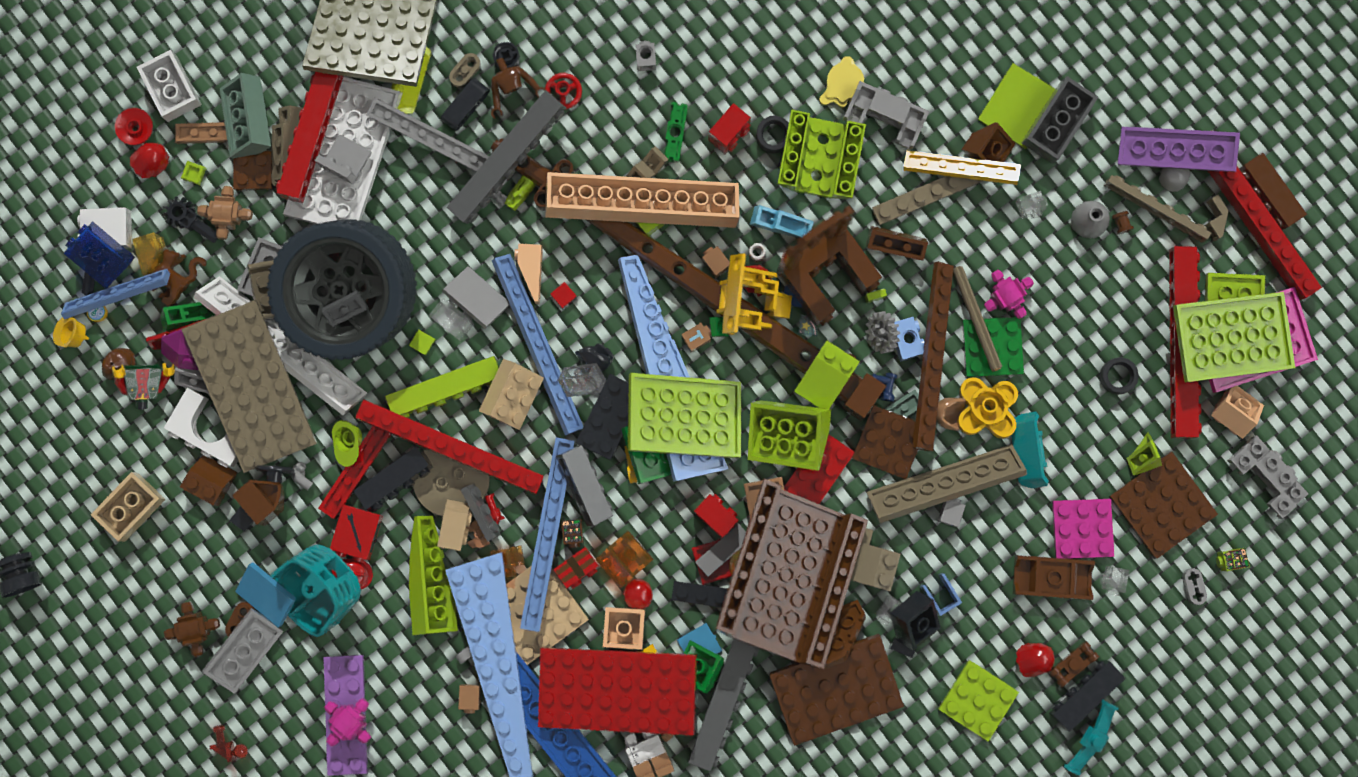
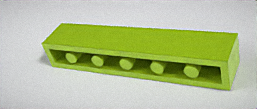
(443, 387)

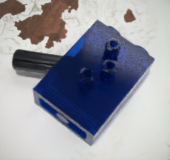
(98, 256)

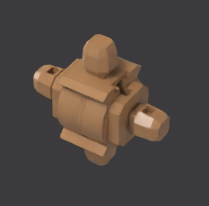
(225, 212)

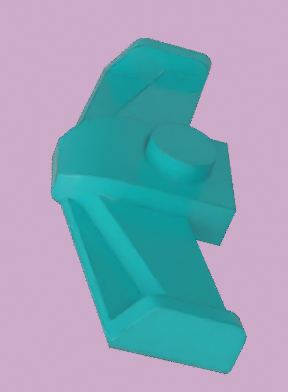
(1093, 739)

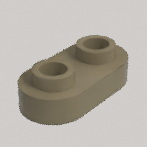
(462, 69)

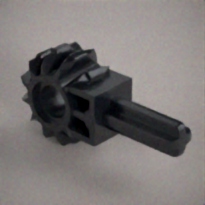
(188, 219)

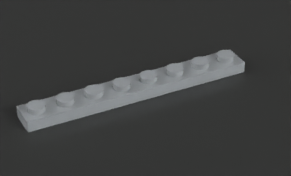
(426, 135)

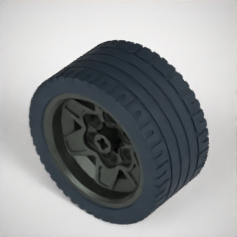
(294, 297)

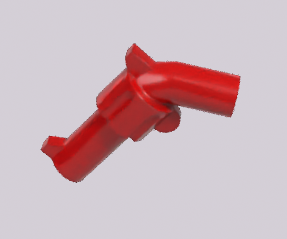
(495, 512)

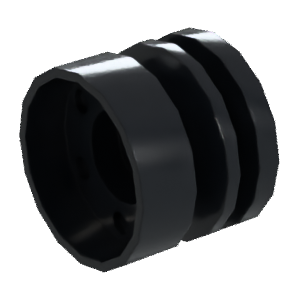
(16, 575)

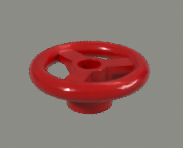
(564, 84)

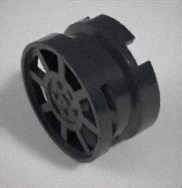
(508, 52)

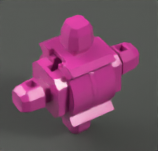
(1008, 294)
(347, 722)

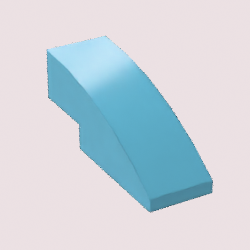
(780, 221)

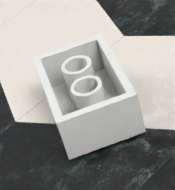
(169, 85)

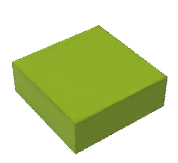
(193, 173)
(876, 295)
(422, 342)

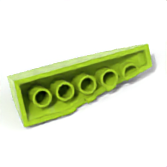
(429, 588)

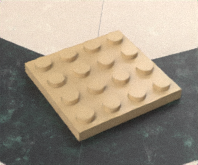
(559, 616)

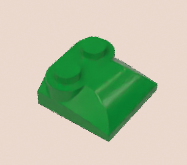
(707, 666)

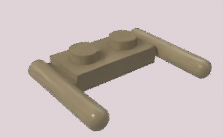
(259, 278)

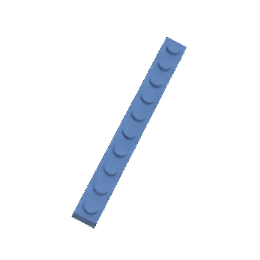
(537, 343)
(545, 540)

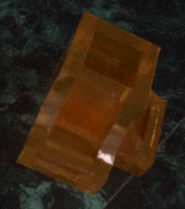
(512, 557)

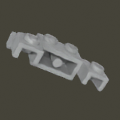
(889, 109)
(1273, 472)

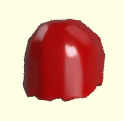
(149, 160)
(1035, 659)

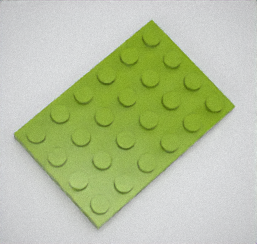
(1234, 337)
(684, 416)

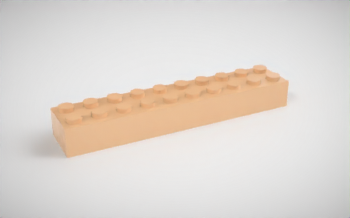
(642, 200)

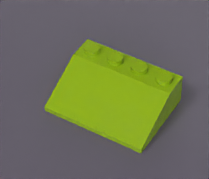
(788, 434)

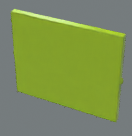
(1017, 103)

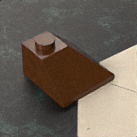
(989, 144)

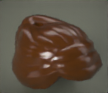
(116, 358)

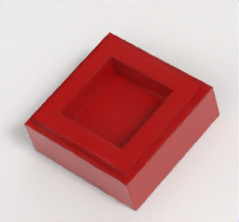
(563, 295)

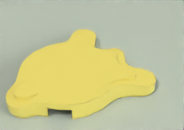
(842, 83)

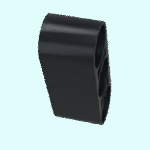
(465, 104)

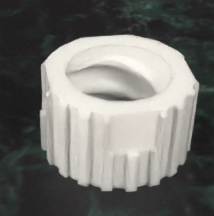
(761, 247)

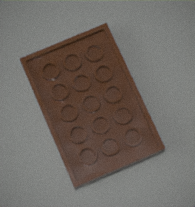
(837, 697)

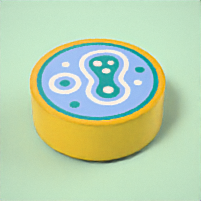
(98, 314)

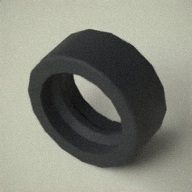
(759, 134)
(1134, 375)

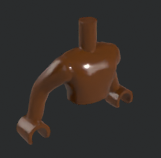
(509, 81)

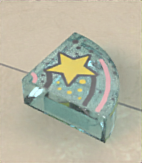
(807, 326)

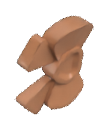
(479, 540)

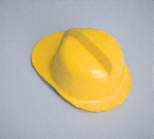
(69, 333)

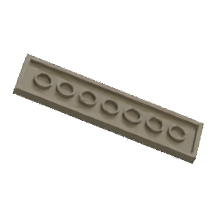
(946, 483)

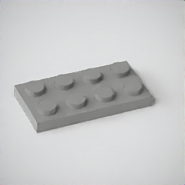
(242, 651)

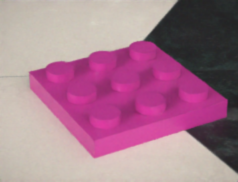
(1083, 528)

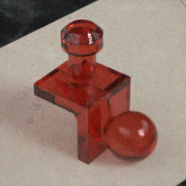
(227, 749)

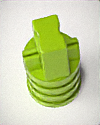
(519, 193)

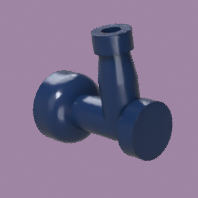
(889, 381)

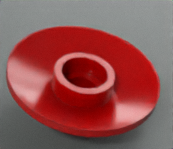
(127, 120)

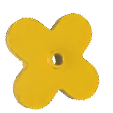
(998, 399)

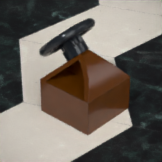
(266, 498)

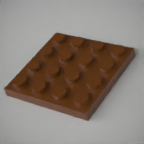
(1163, 505)

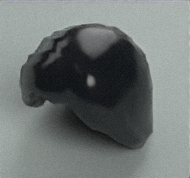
(596, 354)

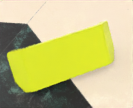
(411, 93)

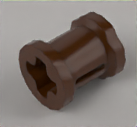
(1122, 222)

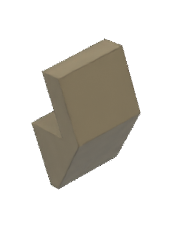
(649, 165)
(1220, 211)

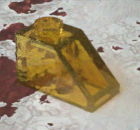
(149, 251)

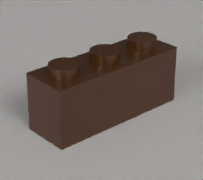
(897, 243)

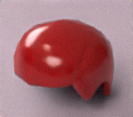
(638, 594)

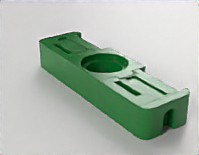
(677, 120)

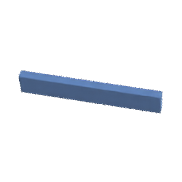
(115, 293)

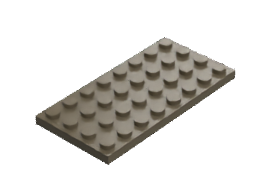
(249, 386)

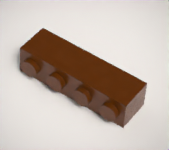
(1273, 191)

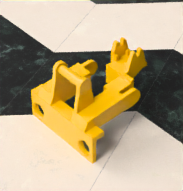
(731, 291)

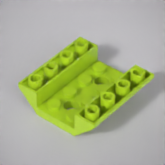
(834, 161)

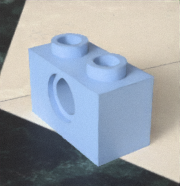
(909, 350)

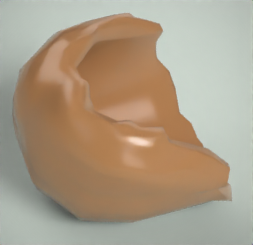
(949, 411)

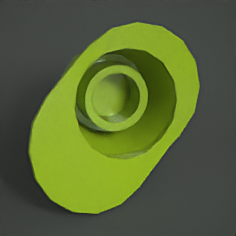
(346, 442)

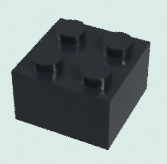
(915, 620)

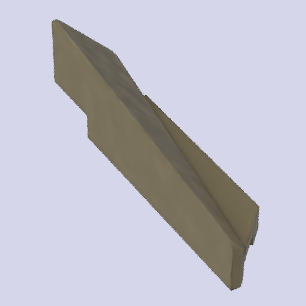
(282, 137)

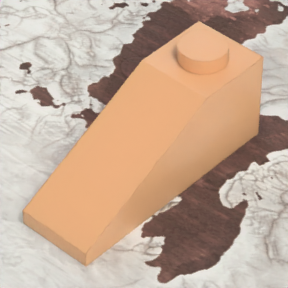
(530, 264)

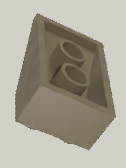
(875, 567)

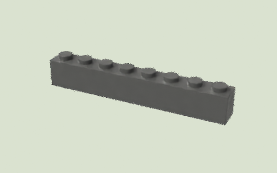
(506, 158)
(722, 705)

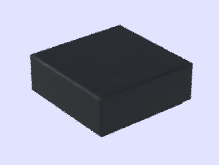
(242, 519)

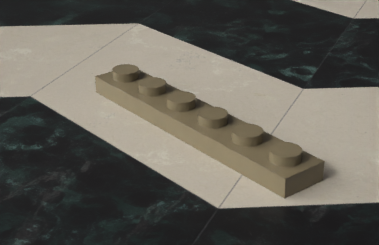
(920, 198)
(1162, 211)

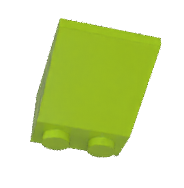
(826, 376)

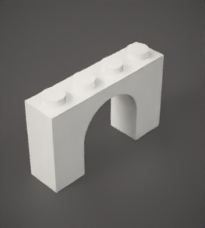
(183, 425)

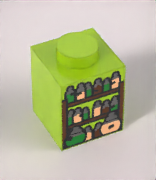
(1232, 559)

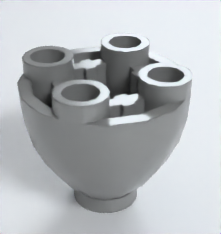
(1085, 224)

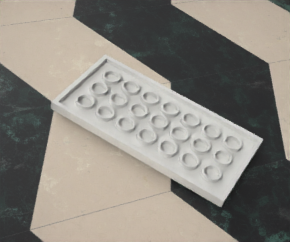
(328, 195)

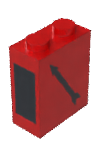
(356, 533)

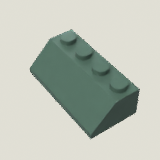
(245, 116)

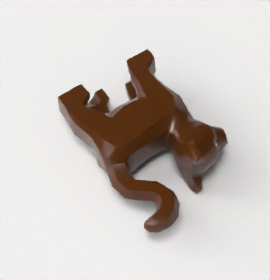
(177, 282)

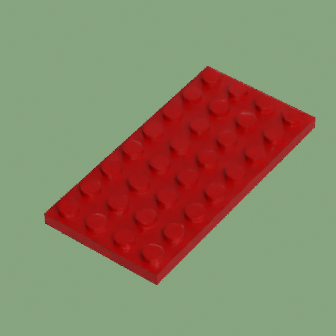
(617, 691)

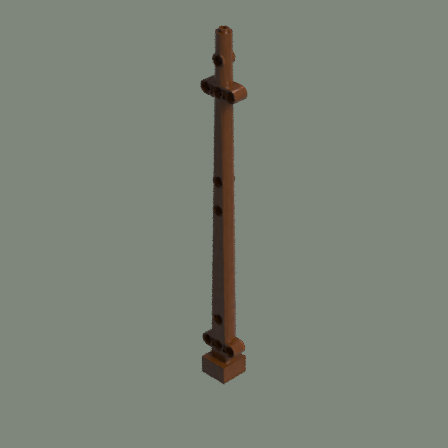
(857, 392)

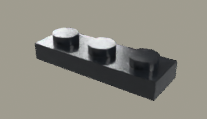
(698, 594)

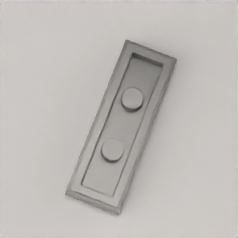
(722, 550)

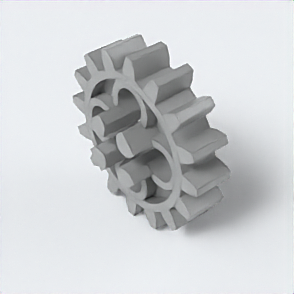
(883, 332)

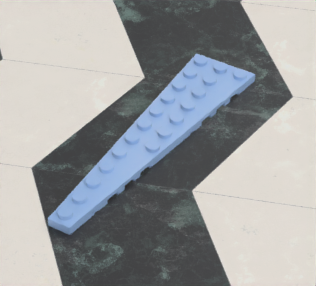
(660, 356)
(486, 619)

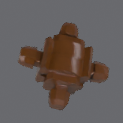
(192, 629)

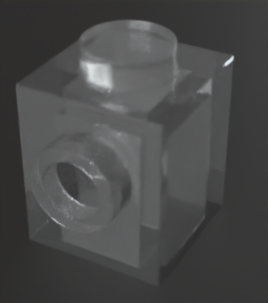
(1032, 205)
(1114, 580)
(884, 610)

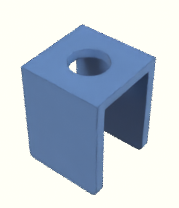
(957, 601)

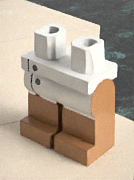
(642, 751)

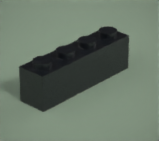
(393, 479)
(1087, 695)

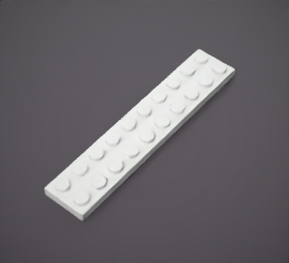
(310, 370)

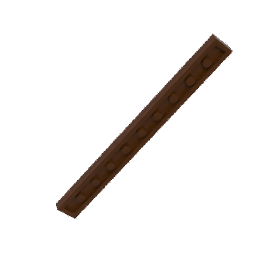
(933, 356)

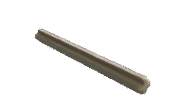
(977, 318)

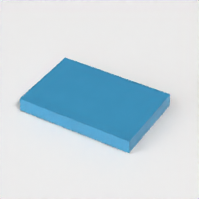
(265, 594)

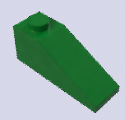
(182, 315)

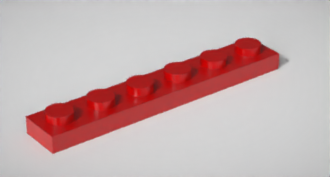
(353, 474)

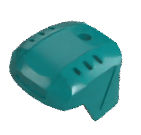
(317, 588)

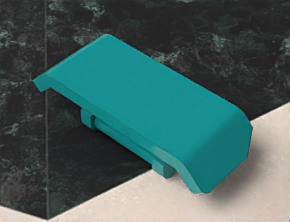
(1029, 447)

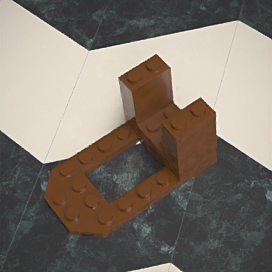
(821, 248)

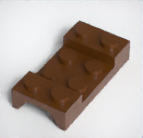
(1053, 577)

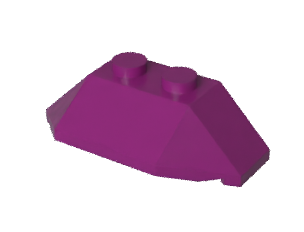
(177, 351)

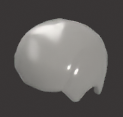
(1174, 179)

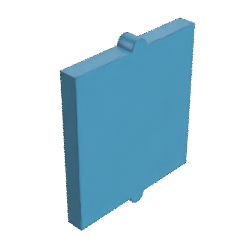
(701, 636)

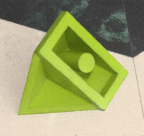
(1144, 457)

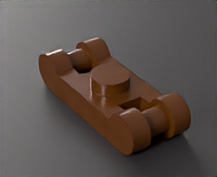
(1073, 664)

